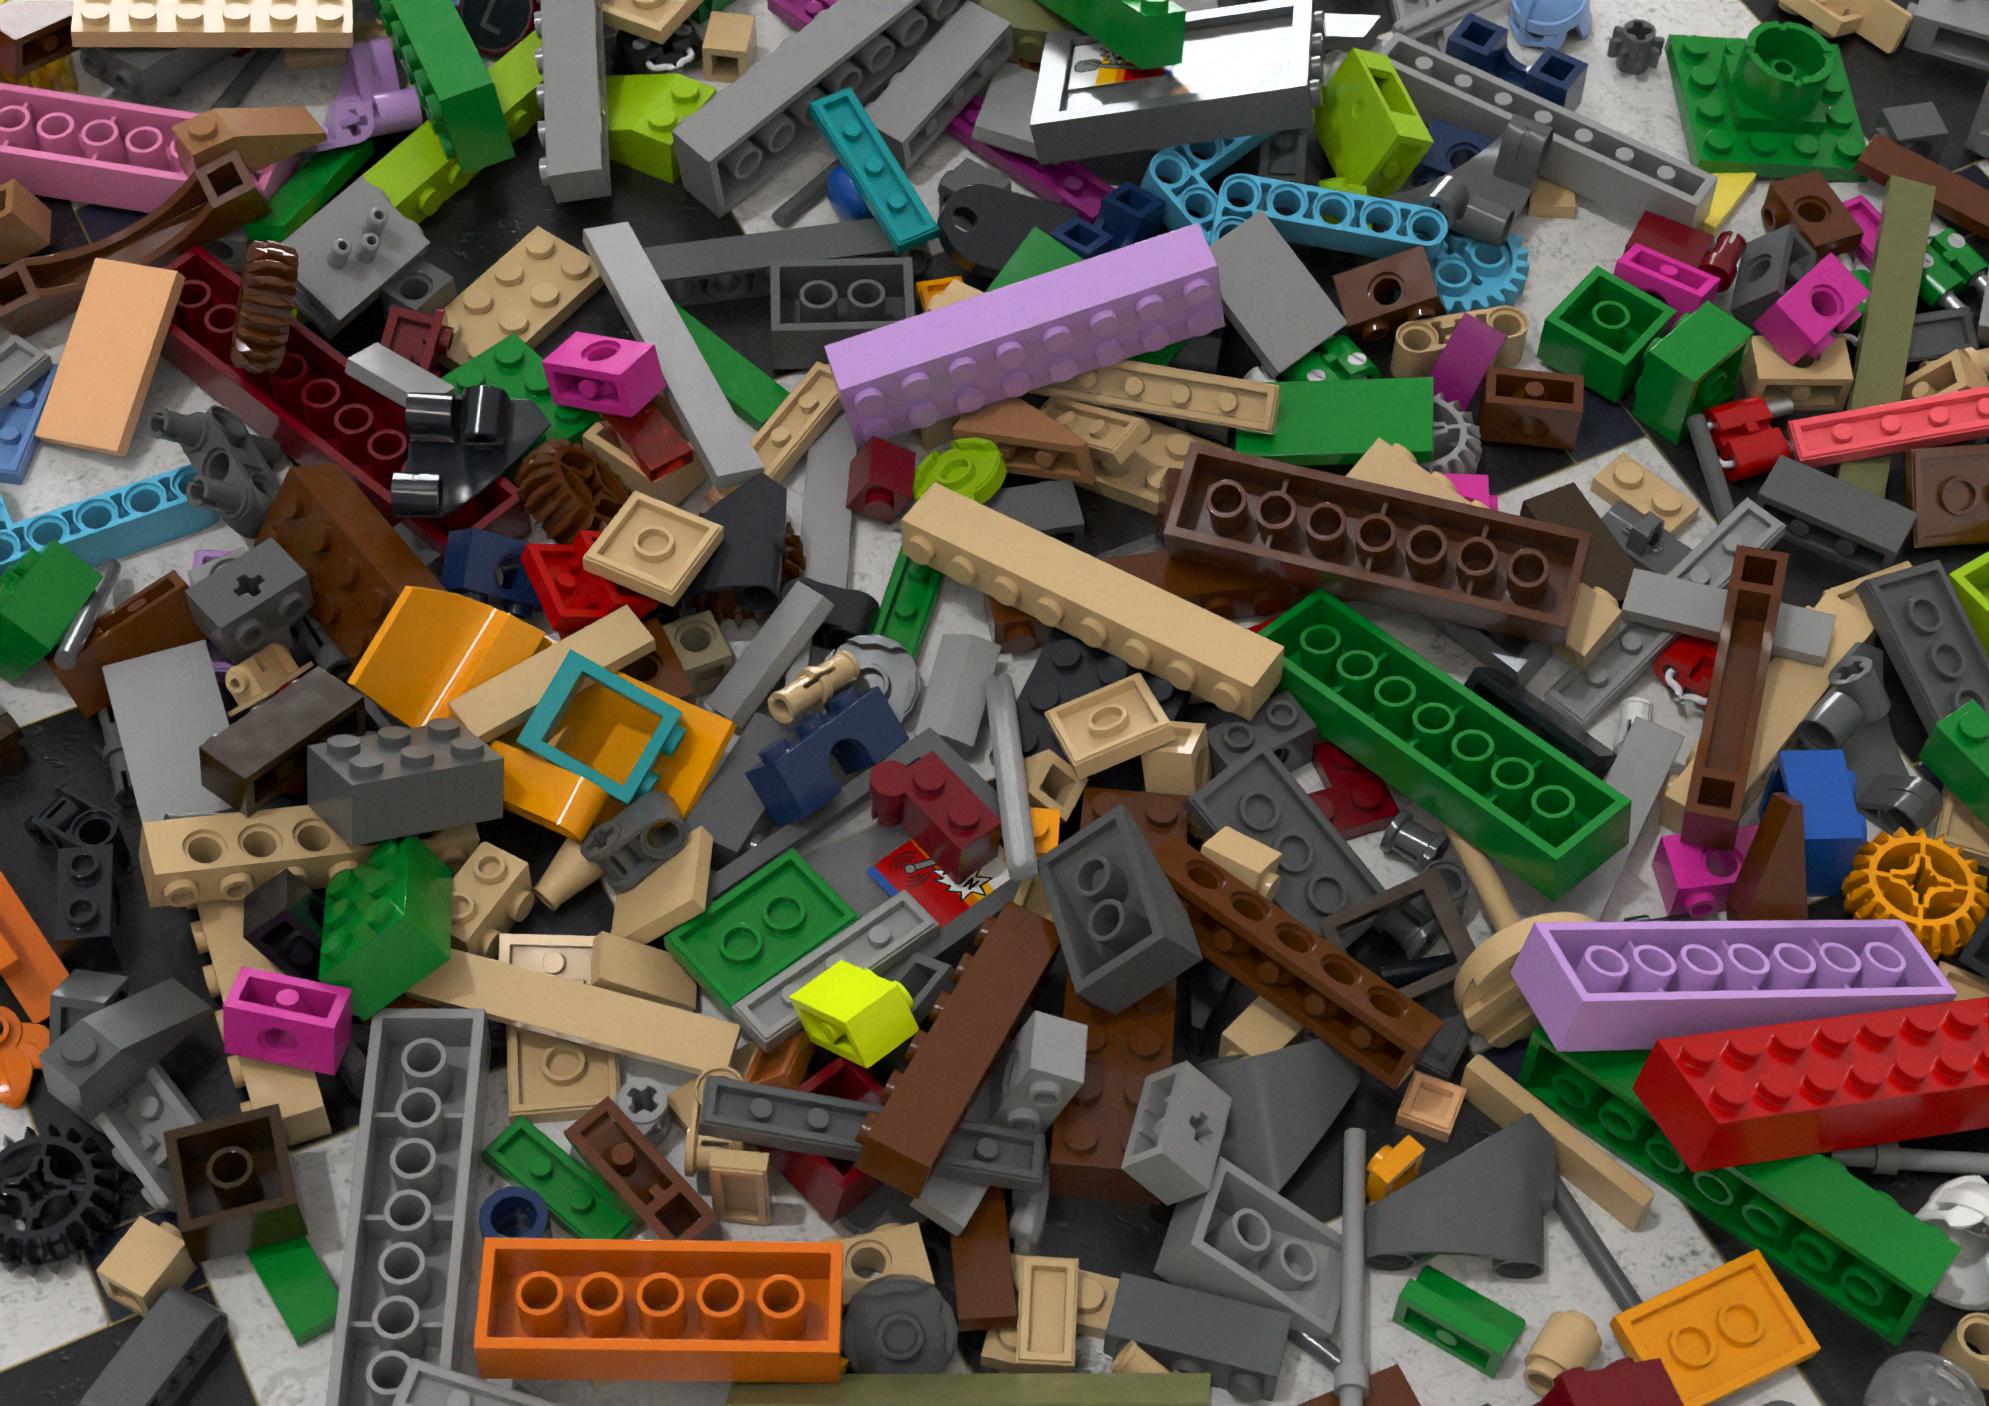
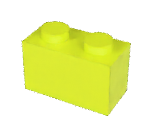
(855, 1013)

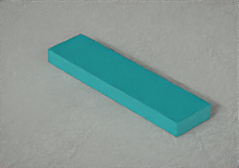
(873, 170)

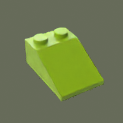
(645, 113)

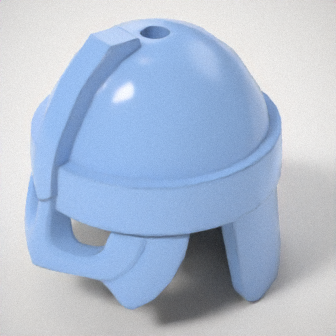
(1549, 19)

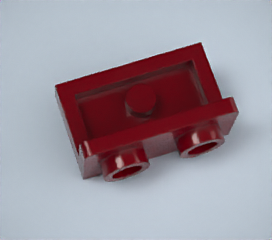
(418, 336)

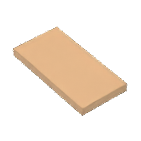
(110, 356)

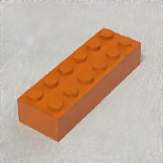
(660, 1310)

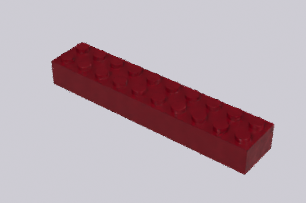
(313, 405)

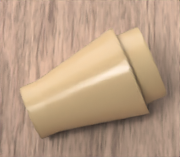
(566, 875)

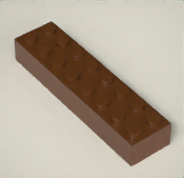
(1378, 544)
(1120, 1048)

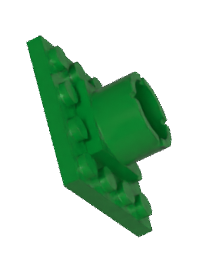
(1766, 103)

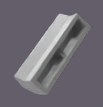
(957, 690)

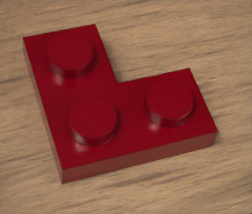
(1353, 795)

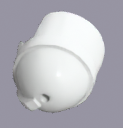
(1962, 1212)

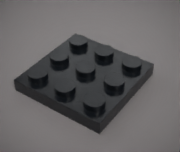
(1073, 669)

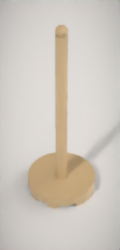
(1484, 986)

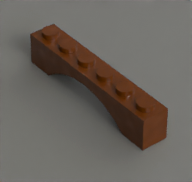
(200, 212)
(1734, 699)

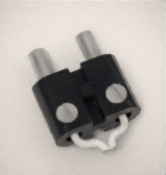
(648, 57)

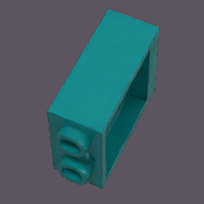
(557, 700)

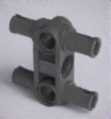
(227, 463)

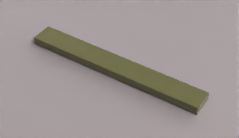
(1889, 315)

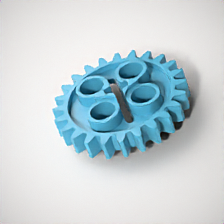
(1477, 273)

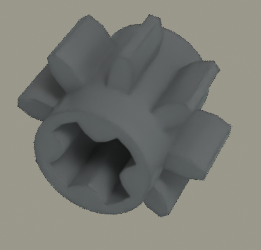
(1635, 47)

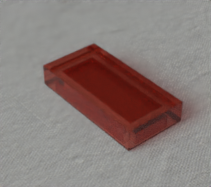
(649, 441)

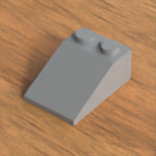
(1255, 1250)

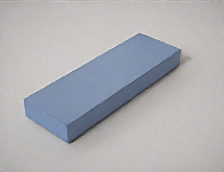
(18, 429)

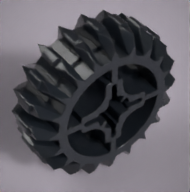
(68, 1215)

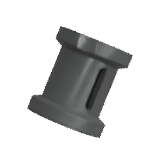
(1413, 841)

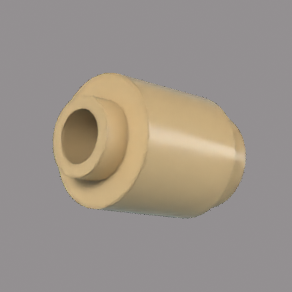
(1564, 1343)

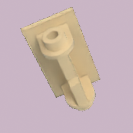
(261, 676)

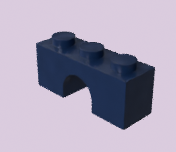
(1552, 76)
(1123, 219)
(796, 773)

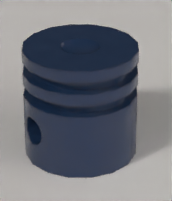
(515, 1214)

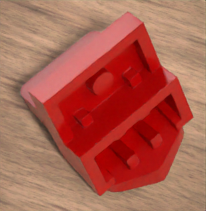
(569, 593)

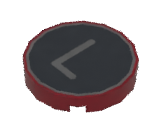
(498, 24)

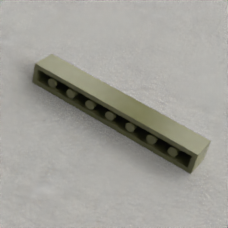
(983, 1390)

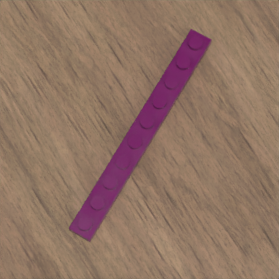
(1059, 184)

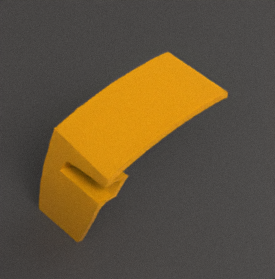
(447, 644)

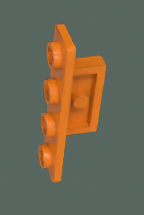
(26, 957)

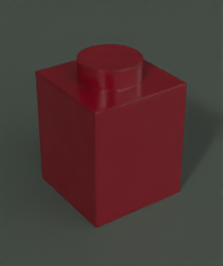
(881, 480)

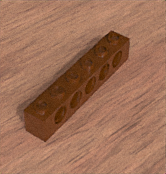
(1298, 968)

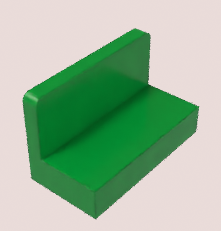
(1458, 1320)

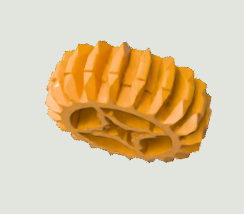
(1920, 884)

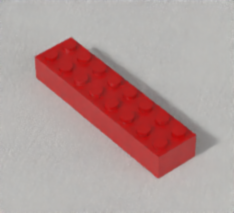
(1820, 1084)

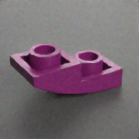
(1465, 360)

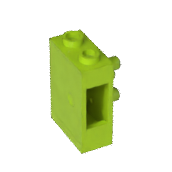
(1370, 124)

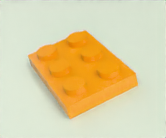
(1719, 1331)

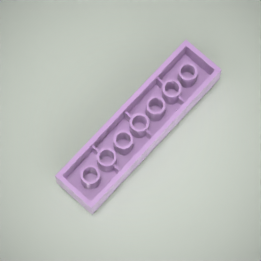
(1027, 335)
(1669, 979)

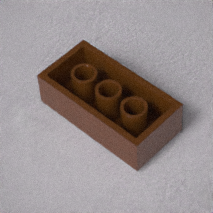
(346, 549)

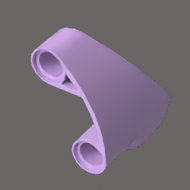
(369, 98)

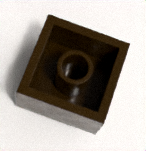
(235, 1183)

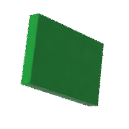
(759, 929)

